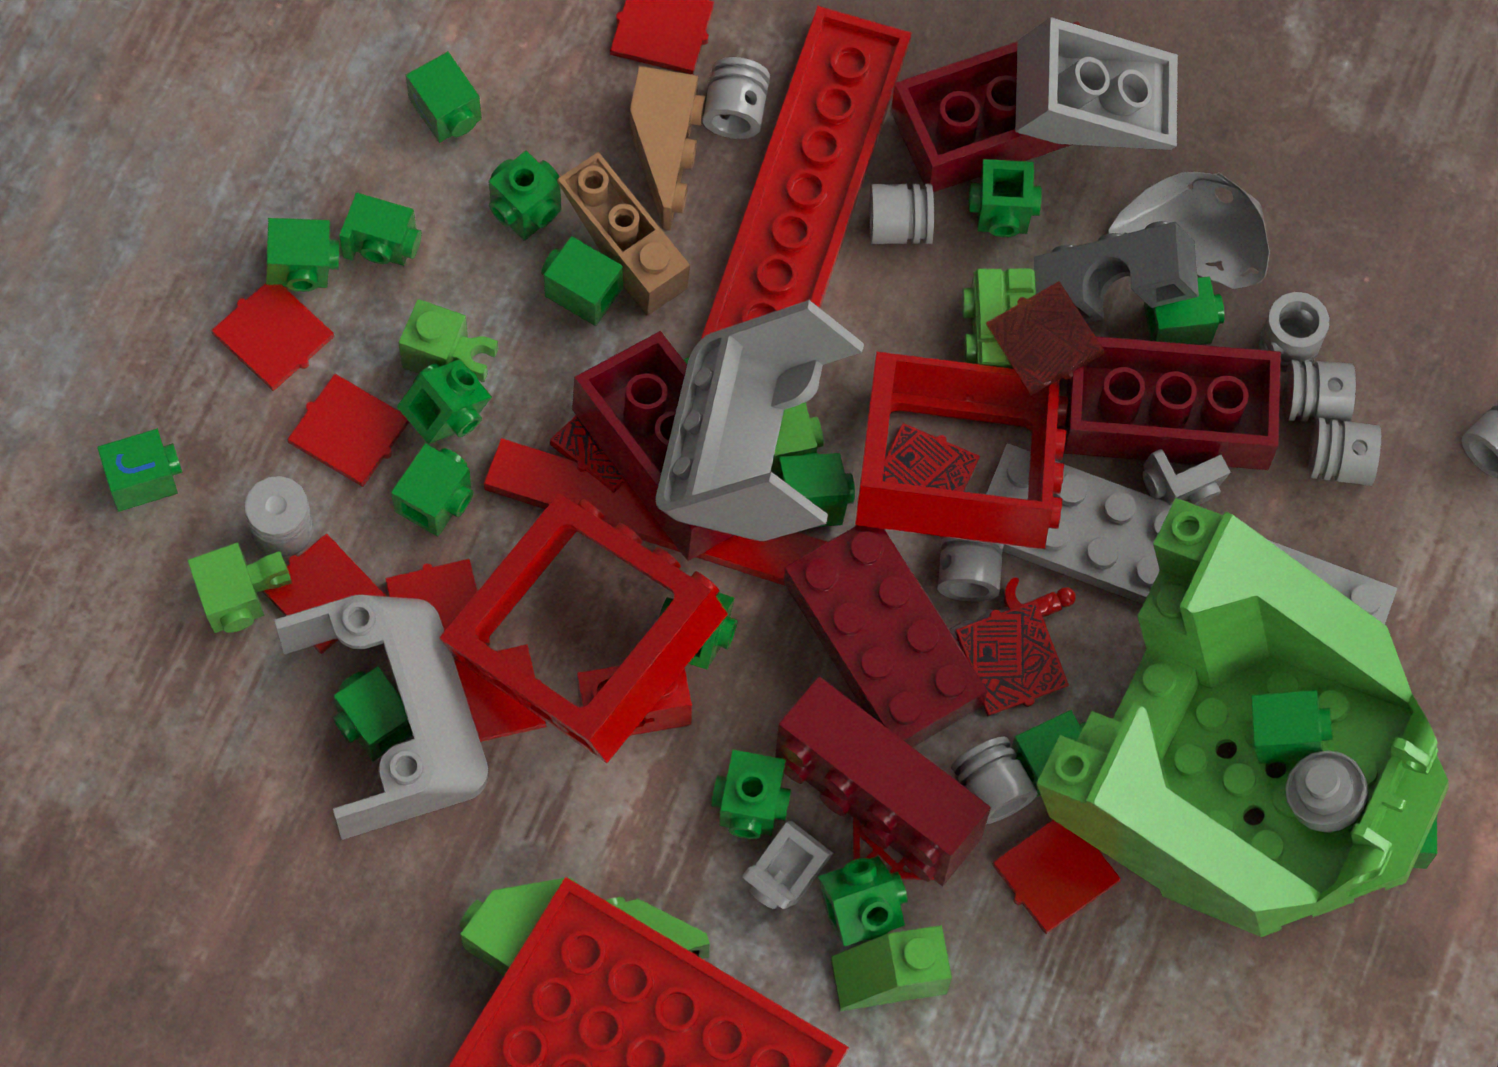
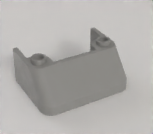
(732, 419)
(446, 755)

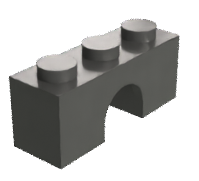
(1156, 259)

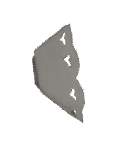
(1220, 230)

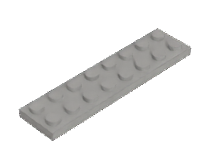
(1111, 532)

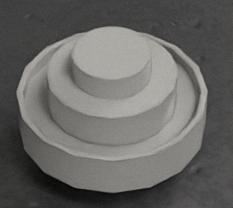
(1327, 791)

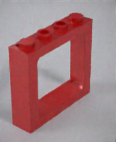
(971, 394)
(645, 672)

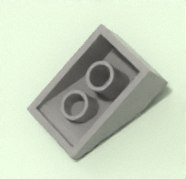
(1095, 89)

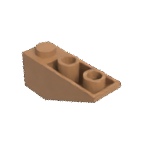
(661, 125)
(626, 233)

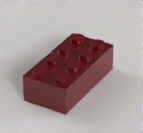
(964, 116)
(1176, 400)
(630, 414)
(884, 634)
(880, 782)

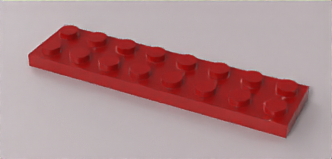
(812, 168)

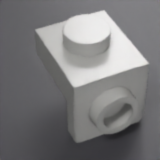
(1194, 484)
(787, 867)

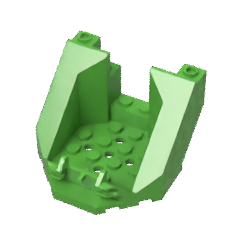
(1155, 796)

